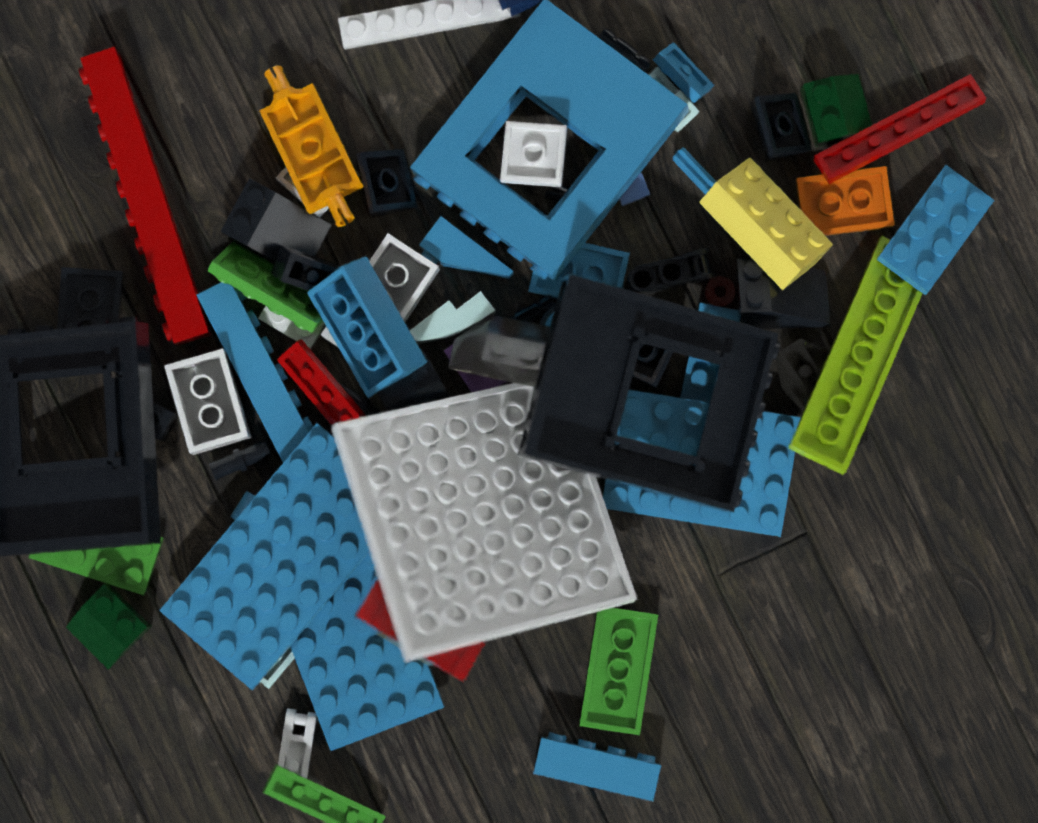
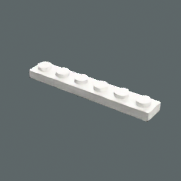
(417, 20)

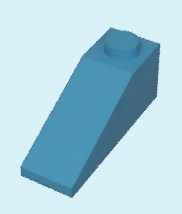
(458, 251)

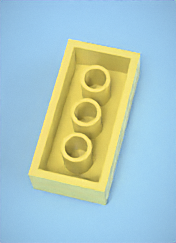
(766, 223)

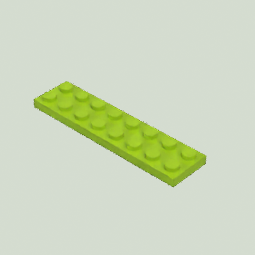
(856, 366)

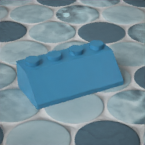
(366, 326)

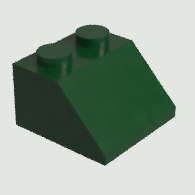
(835, 108)
(108, 625)

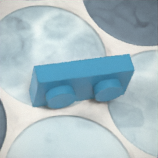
(683, 72)

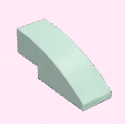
(449, 322)

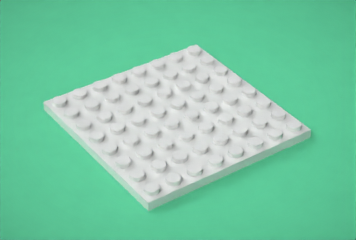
(470, 530)

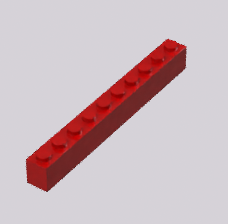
(145, 196)

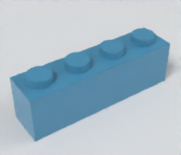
(597, 768)

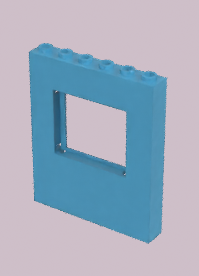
(582, 87)

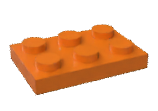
(849, 204)

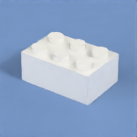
(207, 401)

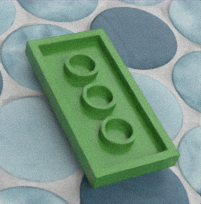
(254, 279)
(119, 566)
(618, 670)

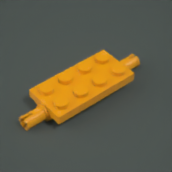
(310, 147)

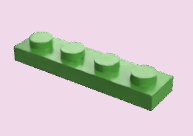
(316, 799)

